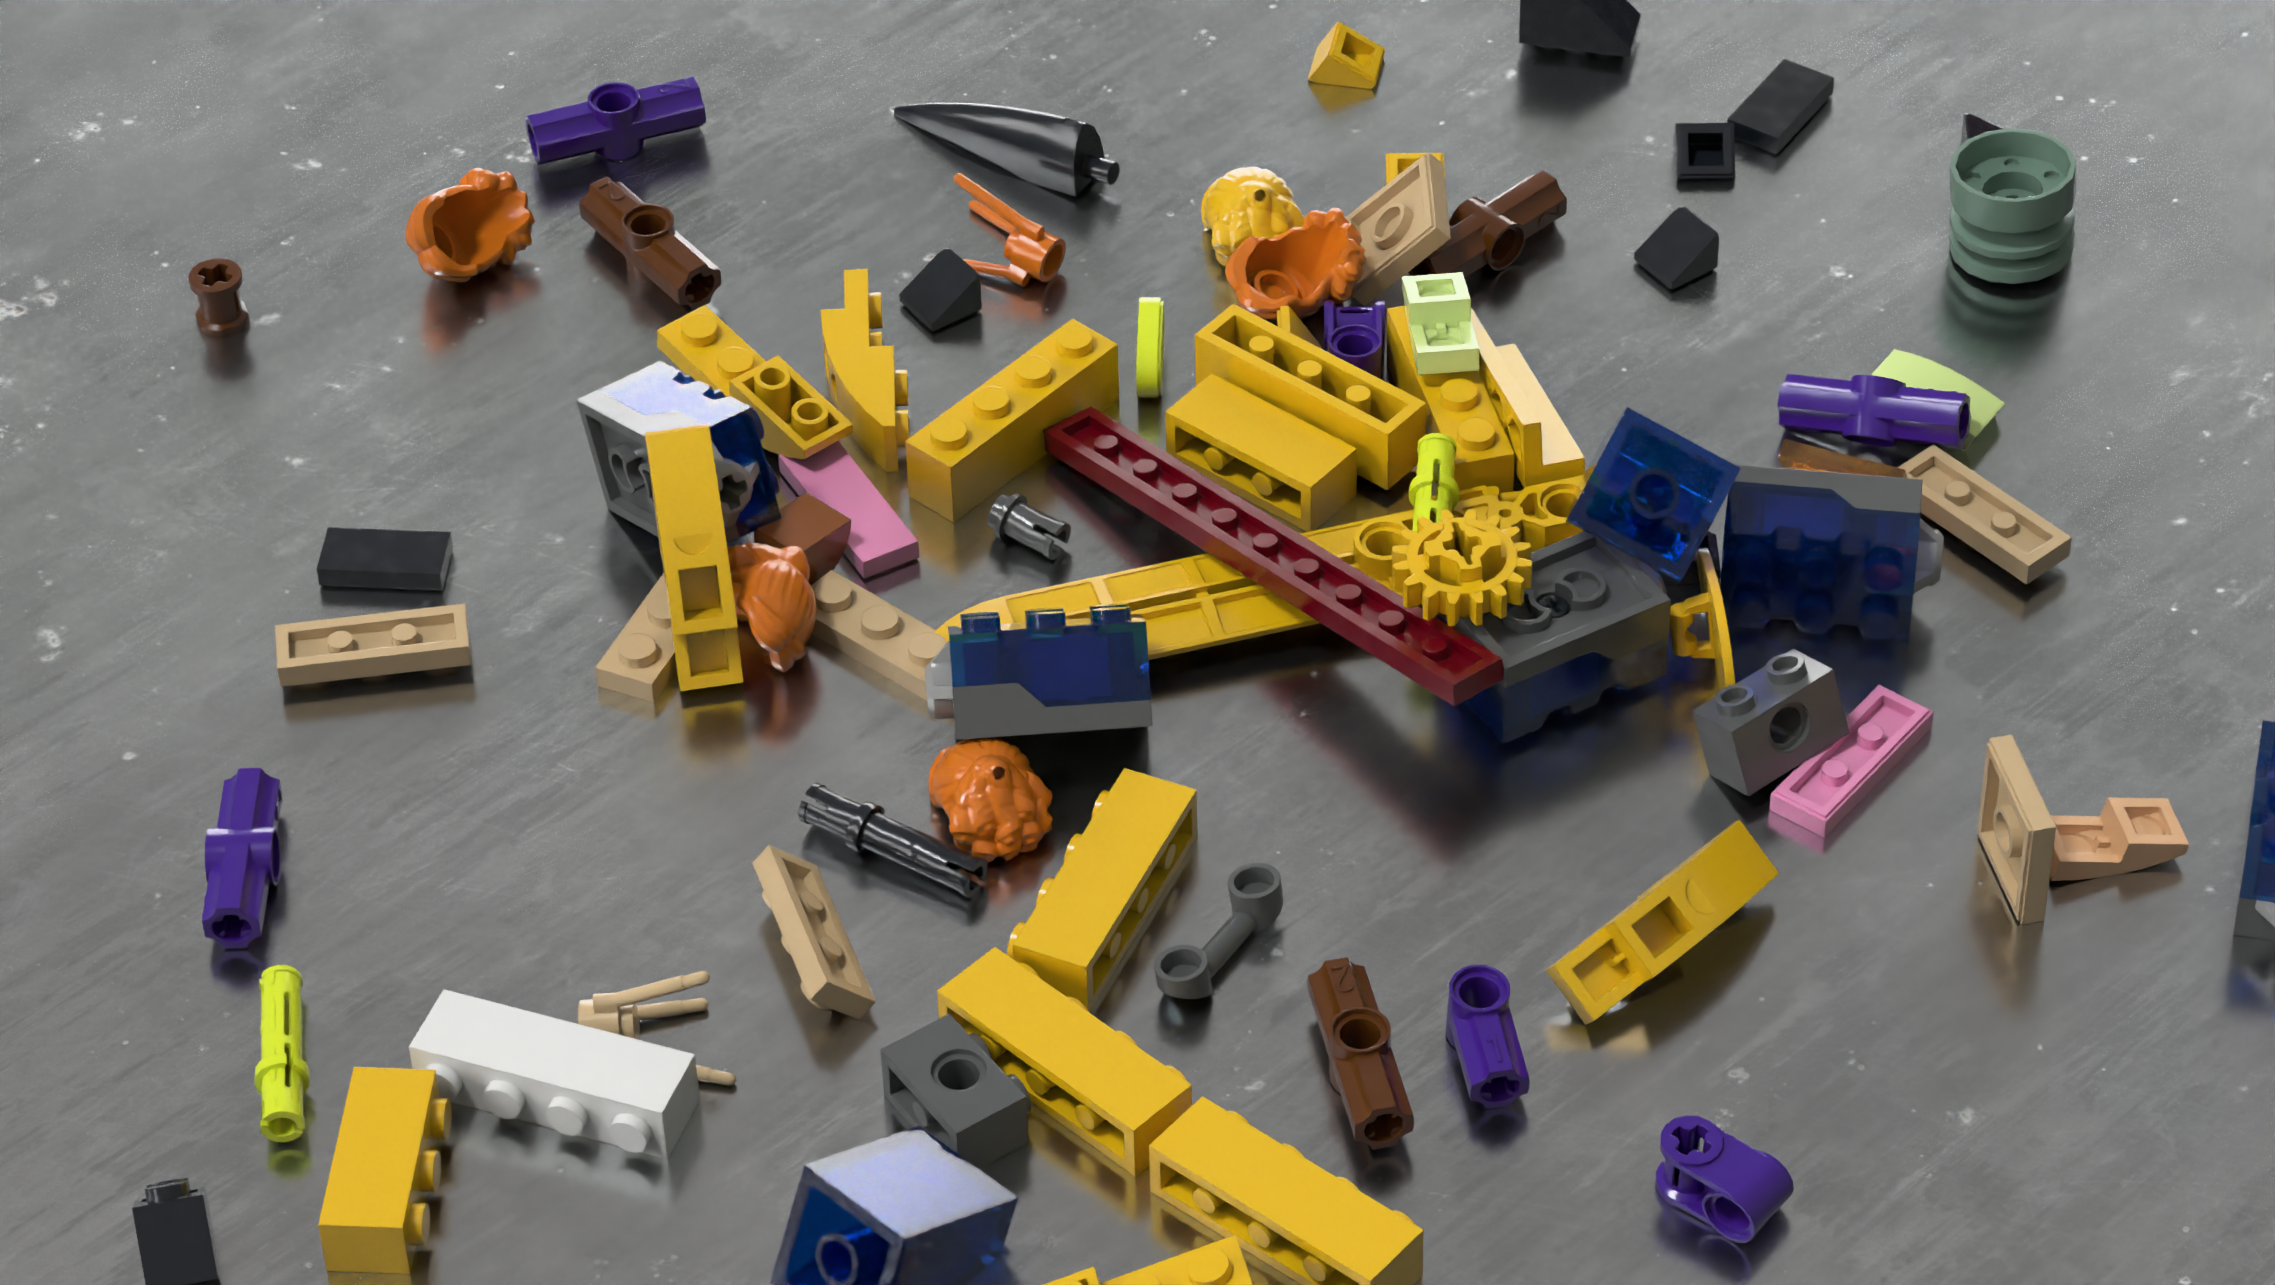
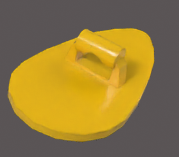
(1711, 603)

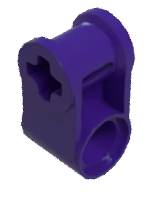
(1356, 335)
(1724, 1184)

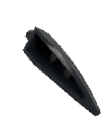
(1026, 142)

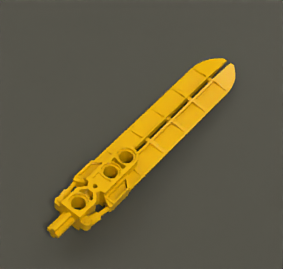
(1209, 603)

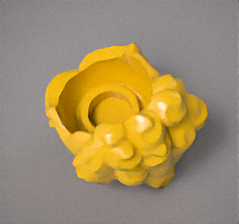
(1247, 205)

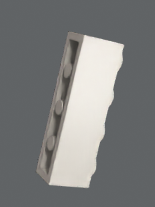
(558, 1073)

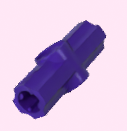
(615, 120)
(1874, 411)
(242, 858)

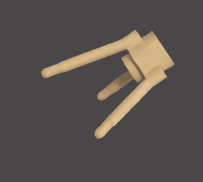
(621, 1015)

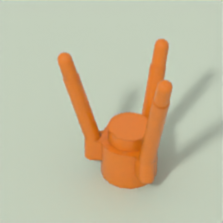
(1028, 246)

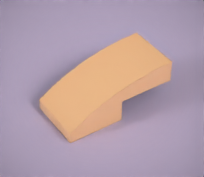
(2121, 840)

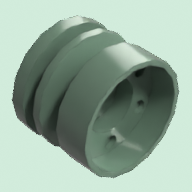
(2012, 205)

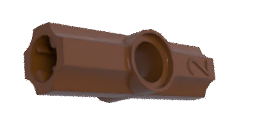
(1496, 230)
(650, 243)
(1360, 1053)

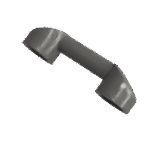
(1255, 905)

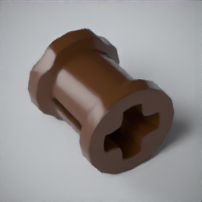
(217, 288)

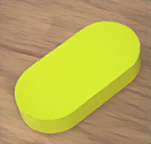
(1150, 347)

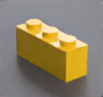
(1262, 452)
(383, 1170)

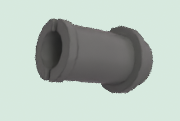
(1017, 520)

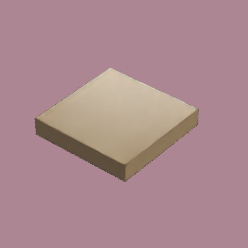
(1401, 226)
(2016, 829)

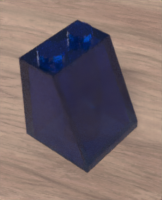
(1651, 493)
(894, 1217)

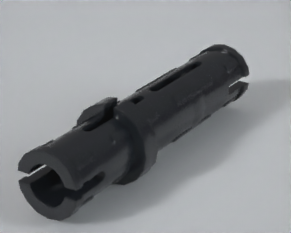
(868, 828)

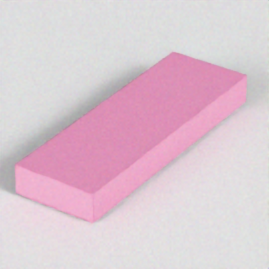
(877, 533)
(1842, 774)

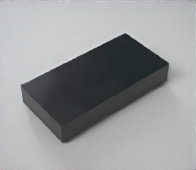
(1781, 105)
(384, 558)

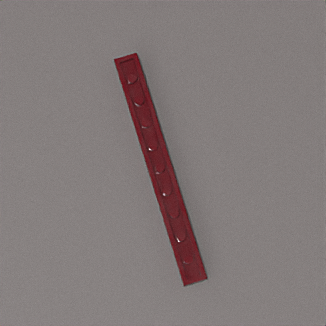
(1275, 556)

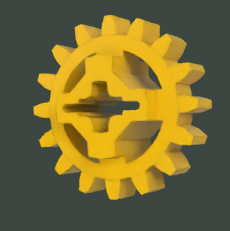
(1461, 567)

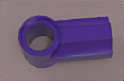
(1485, 1036)

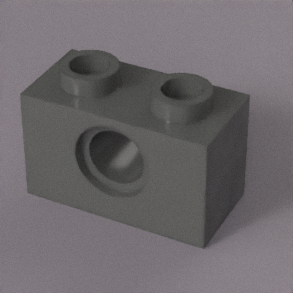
(1770, 721)
(956, 1091)

